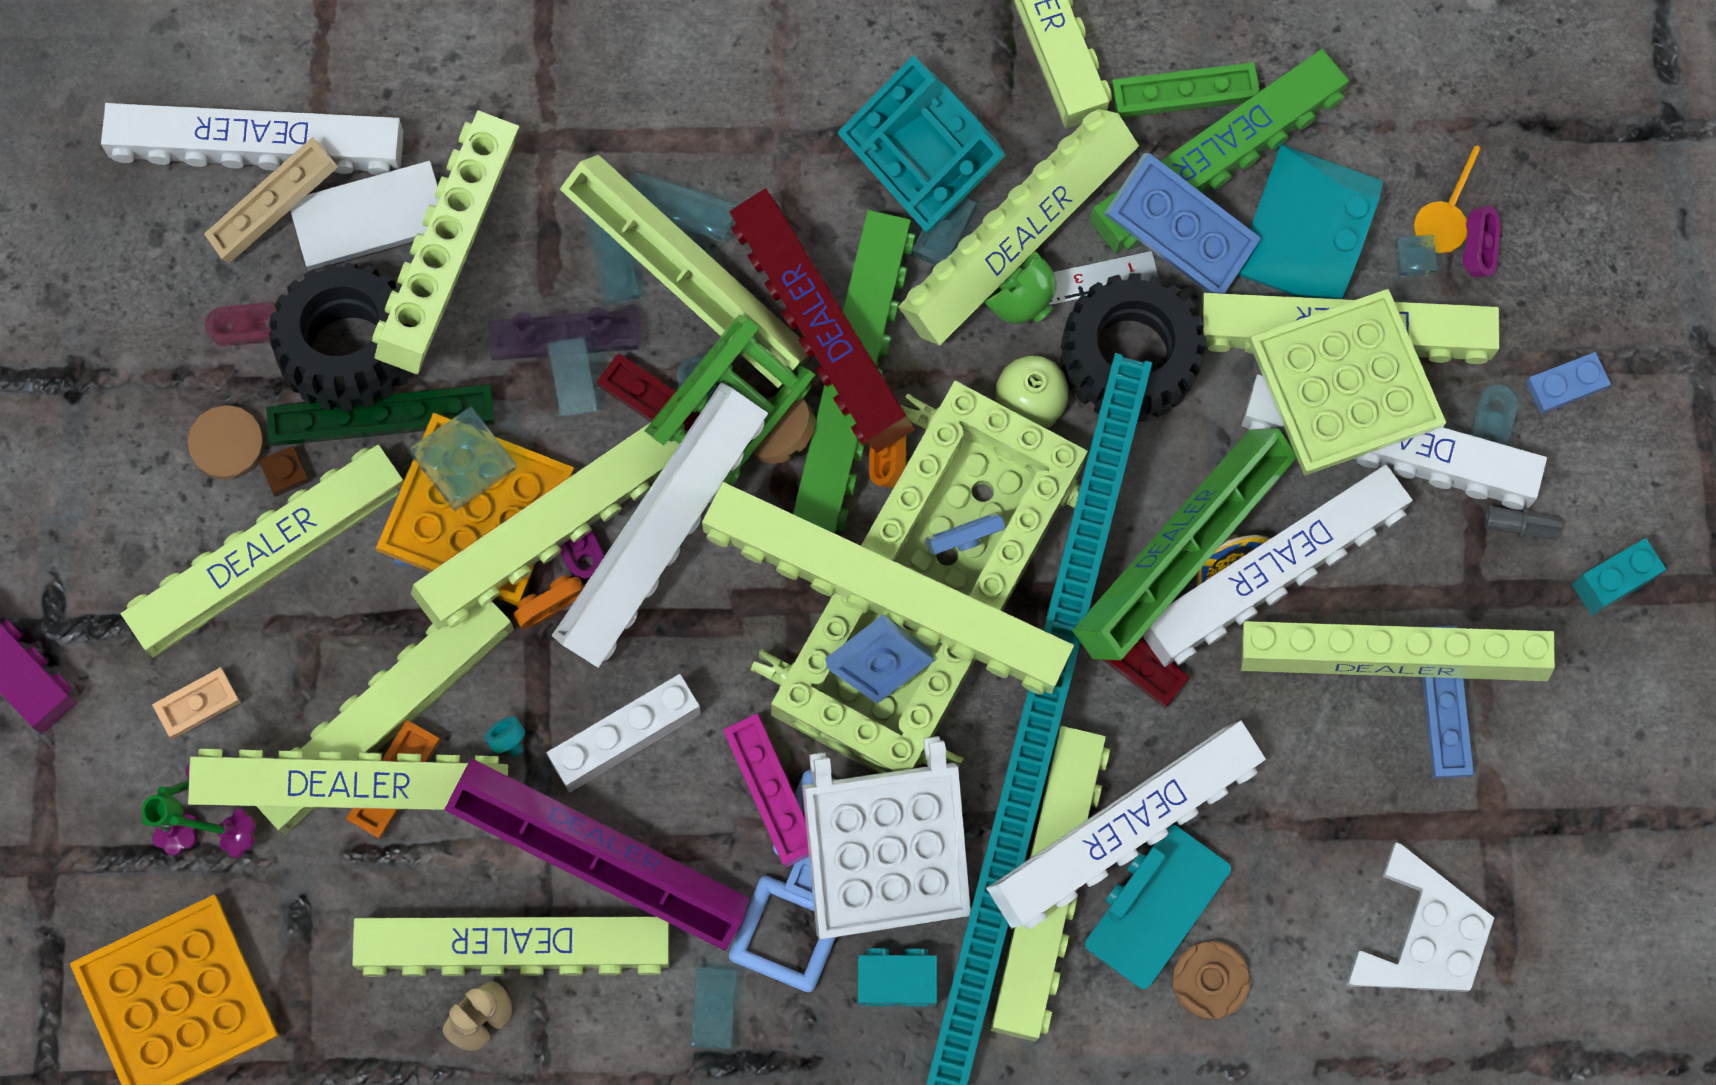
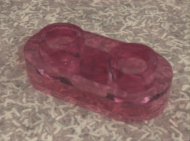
(243, 321)

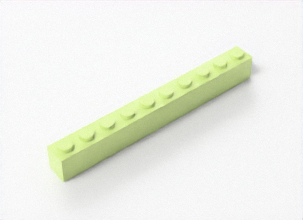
(886, 588)

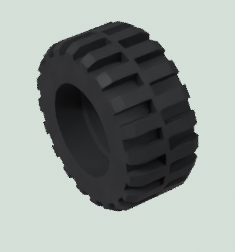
(1143, 303)
(309, 308)

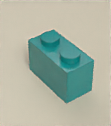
(1618, 577)
(896, 979)

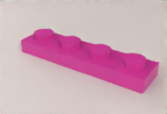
(769, 788)

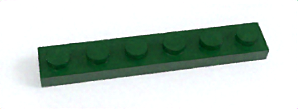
(394, 415)

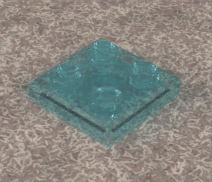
(462, 458)

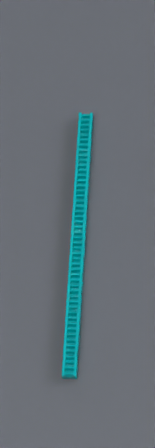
(1039, 722)

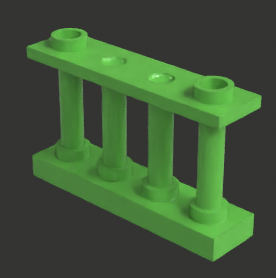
(717, 368)

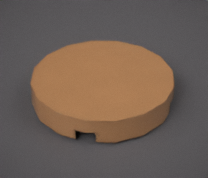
(788, 434)
(225, 442)
(1210, 980)

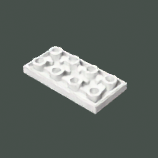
(364, 215)

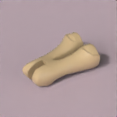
(465, 1021)

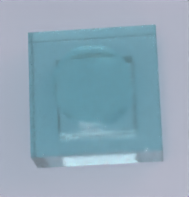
(1416, 255)

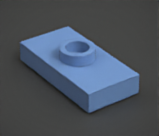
(965, 535)

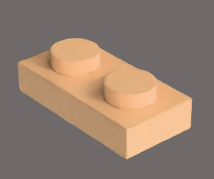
(196, 703)

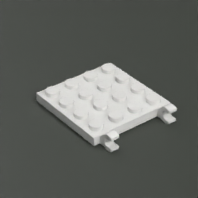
(886, 846)

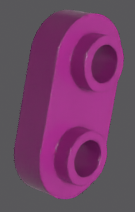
(1482, 241)
(584, 548)

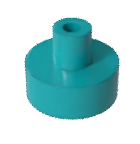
(506, 736)

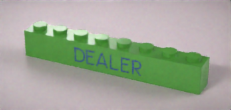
(1244, 134)
(1184, 544)

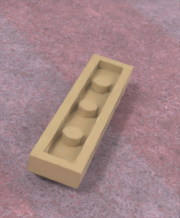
(270, 200)

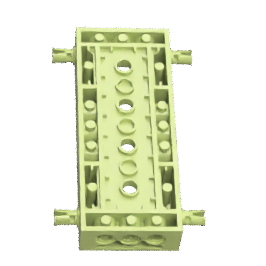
(963, 446)

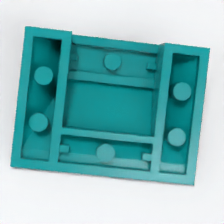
(922, 143)
(1310, 225)

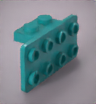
(1156, 906)

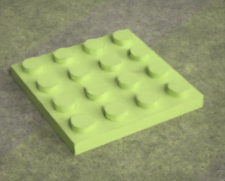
(1346, 382)

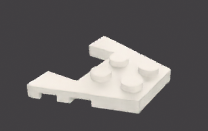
(1441, 940)

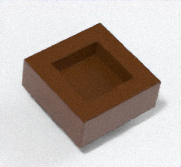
(284, 471)

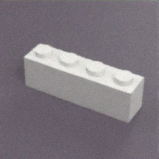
(624, 733)

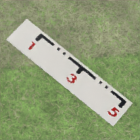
(1078, 280)

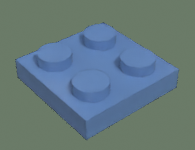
(879, 659)

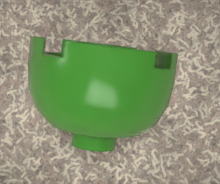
(1025, 292)

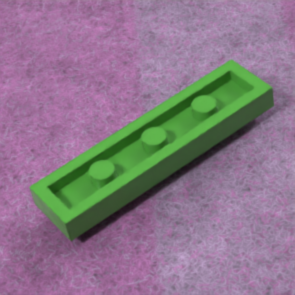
(1184, 90)

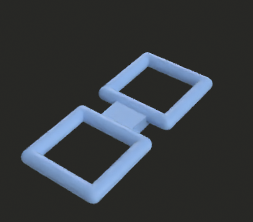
(798, 891)

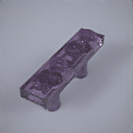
(529, 335)

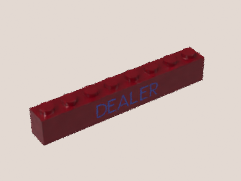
(822, 322)

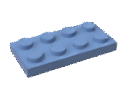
(1182, 225)

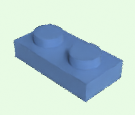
(1568, 383)

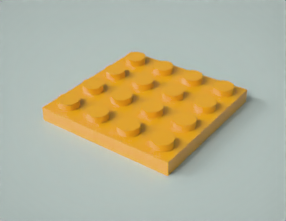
(429, 532)
(175, 998)

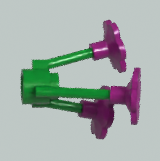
(176, 828)

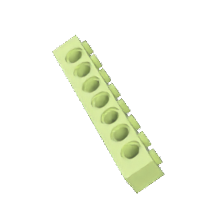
(408, 346)

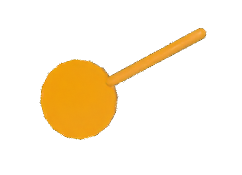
(1445, 219)

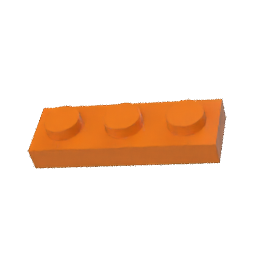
(409, 740)

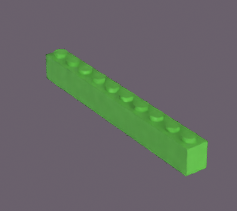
(869, 309)

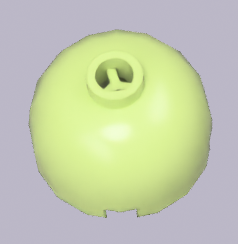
(1018, 392)

